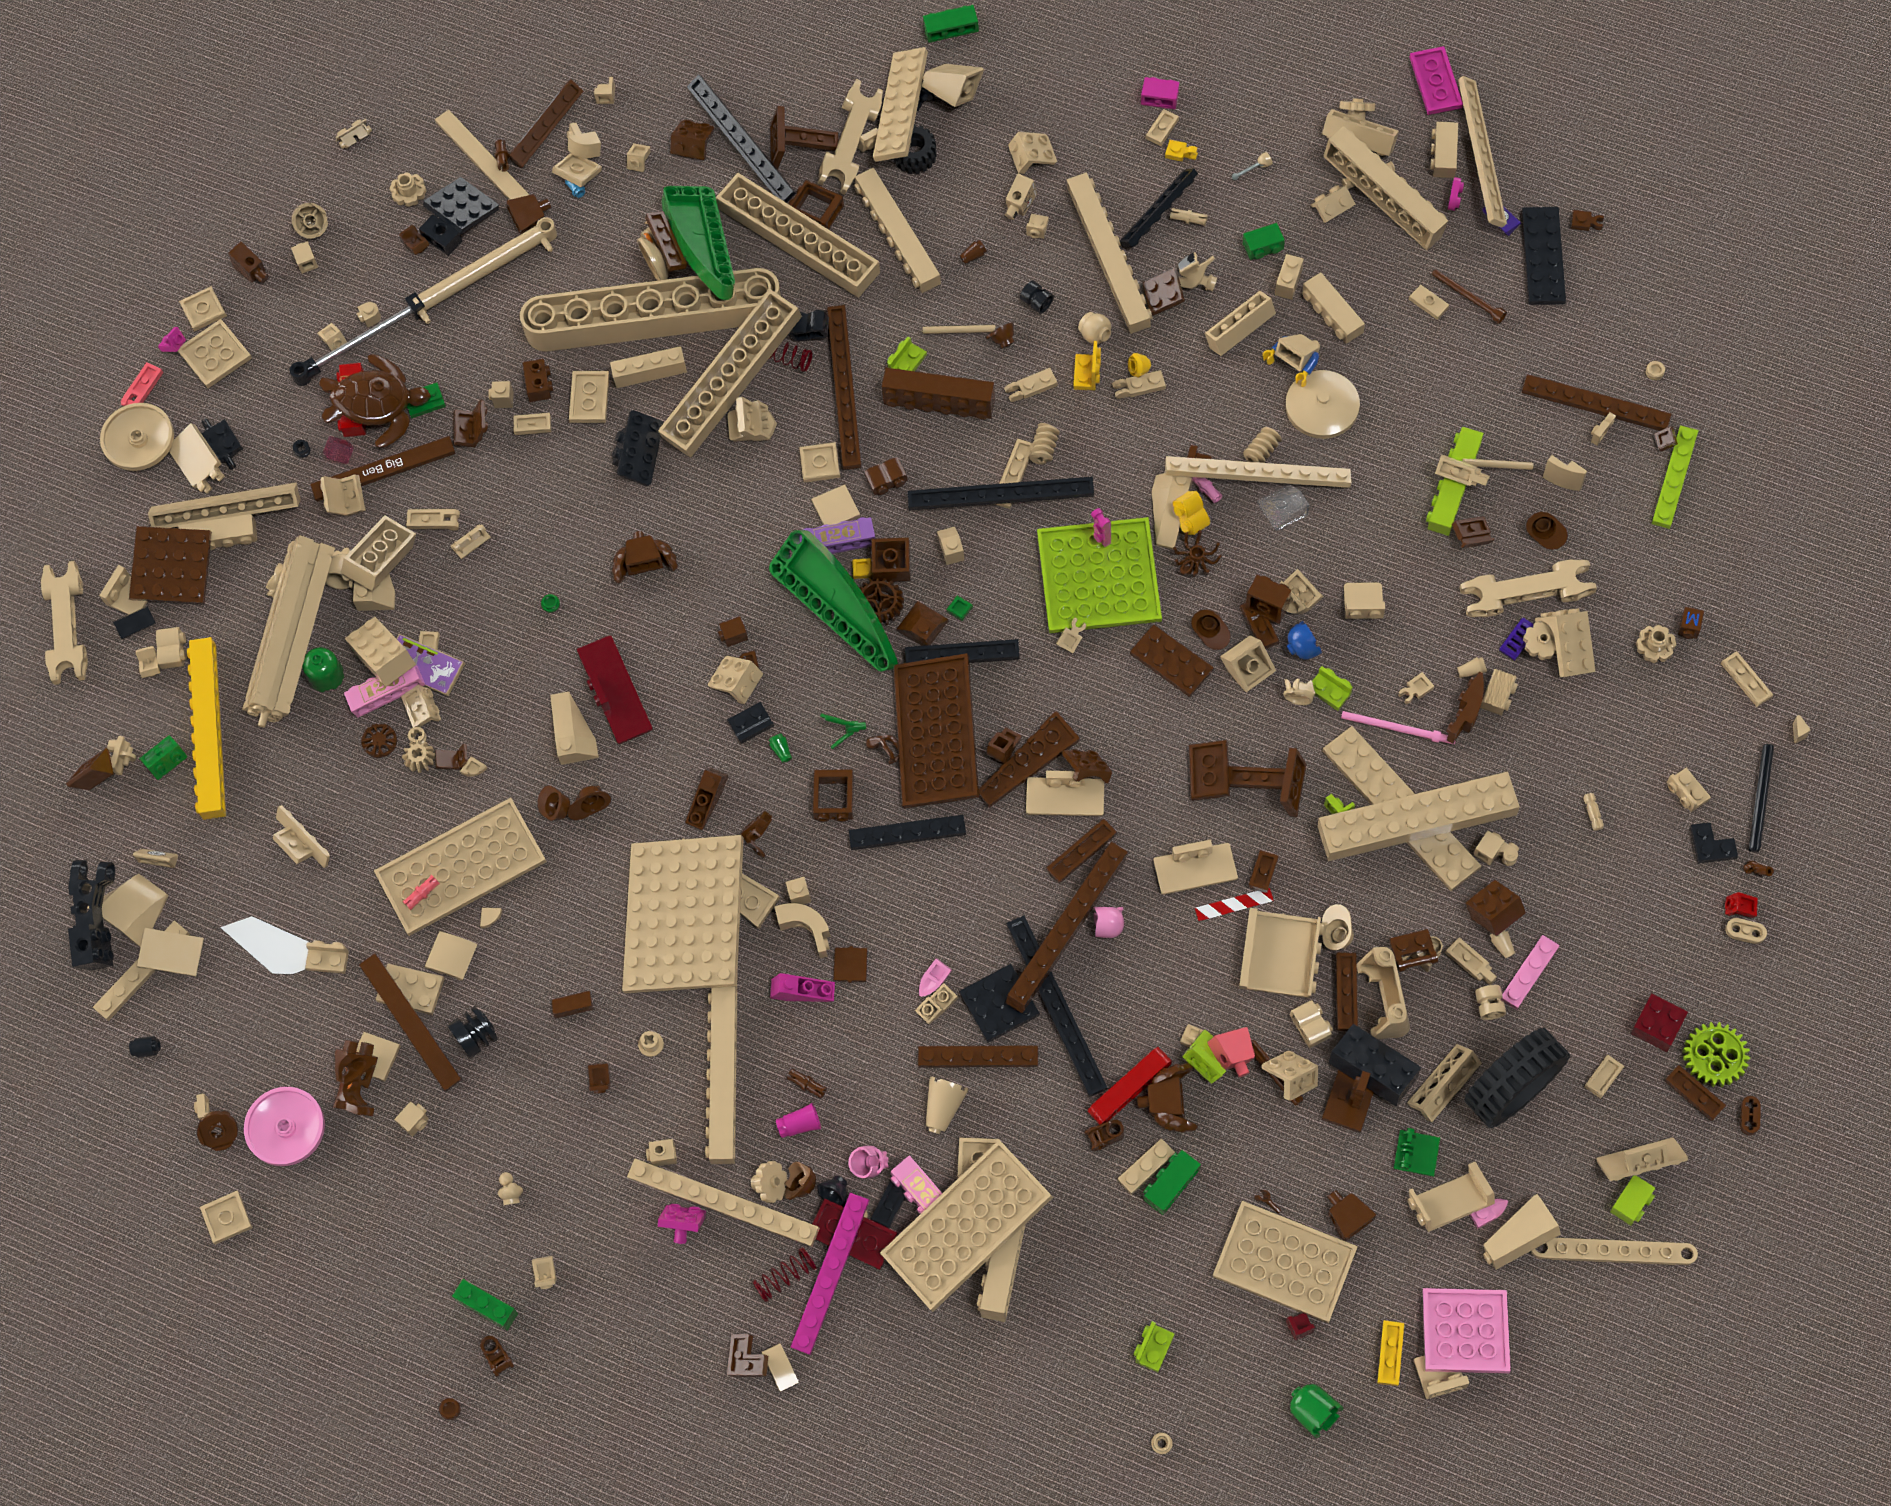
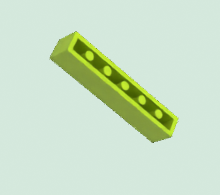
(1451, 491)

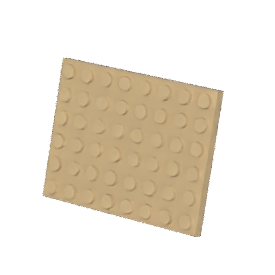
(683, 914)

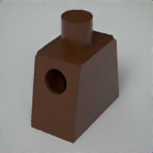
(527, 211)
(247, 263)
(1349, 1214)

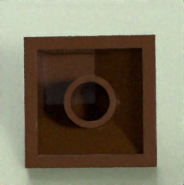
(922, 624)

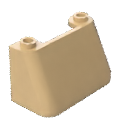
(1382, 968)

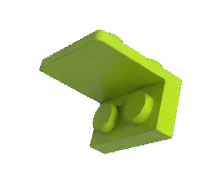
(1203, 1059)

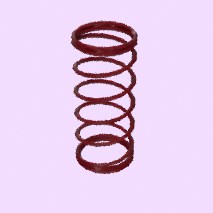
(803, 357)
(763, 1293)

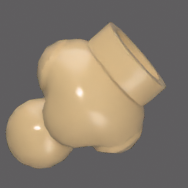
(510, 1191)

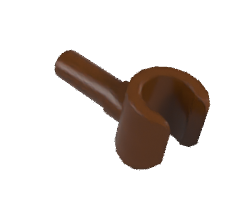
(1266, 1198)

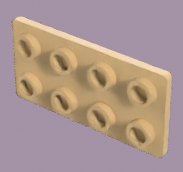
(1064, 796)
(1195, 867)
(1642, 1159)

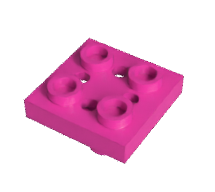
(681, 1220)

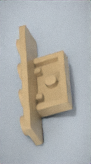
(297, 841)

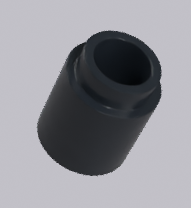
(144, 1046)

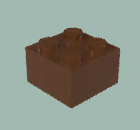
(891, 559)
(1268, 598)
(1495, 907)

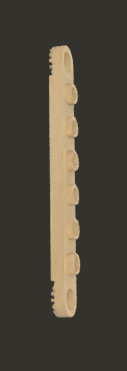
(1616, 1251)

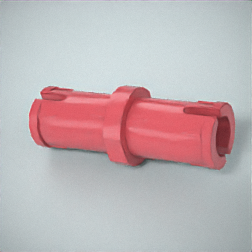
(421, 892)

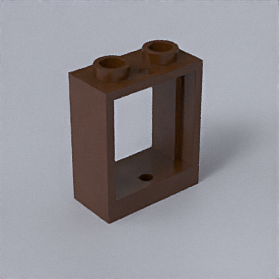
(835, 200)
(842, 776)

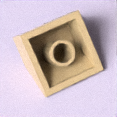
(1248, 663)

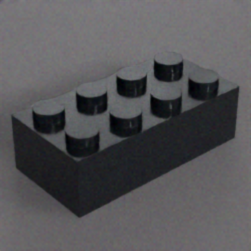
(1390, 1071)

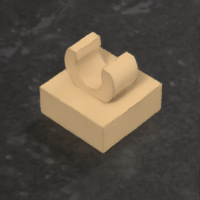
(1190, 1035)

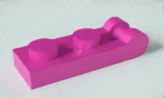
(1102, 527)

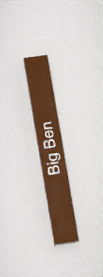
(395, 464)

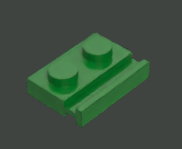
(436, 402)

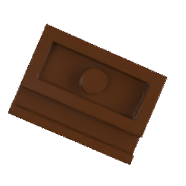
(1472, 531)

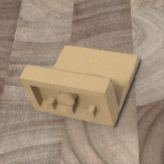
(117, 592)
(1298, 1073)
(1439, 1383)

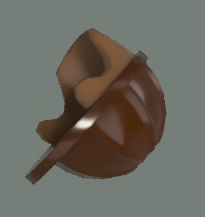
(801, 1181)

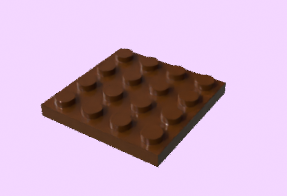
(170, 565)

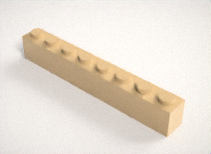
(897, 230)
(225, 506)

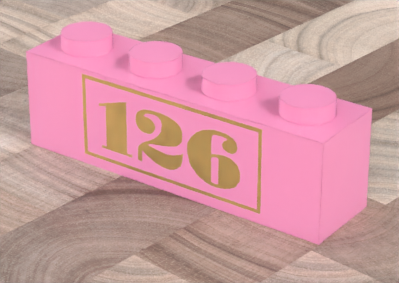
(374, 694)
(915, 1183)

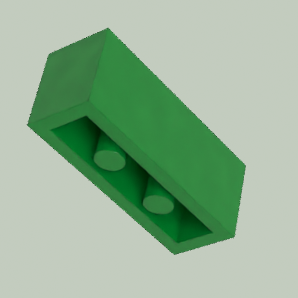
(950, 23)
(1171, 1181)
(485, 1304)

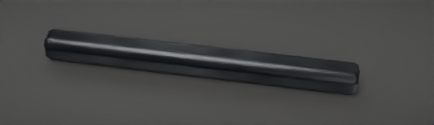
(1761, 798)

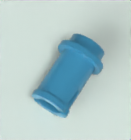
(576, 190)

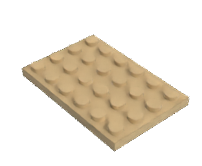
(1285, 1262)

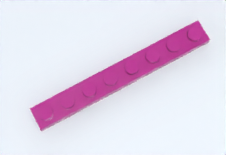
(830, 1274)

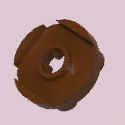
(211, 1139)

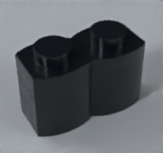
(811, 326)

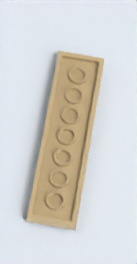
(900, 104)

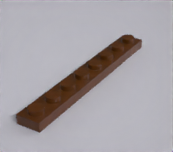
(1596, 403)

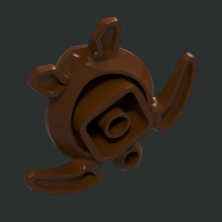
(374, 399)

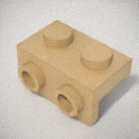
(1333, 203)

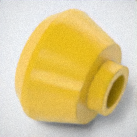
(1138, 365)

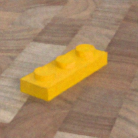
(1390, 1353)

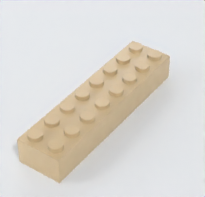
(1385, 188)

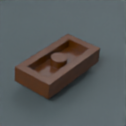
(1263, 871)

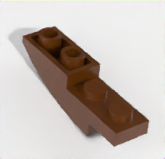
(1468, 708)

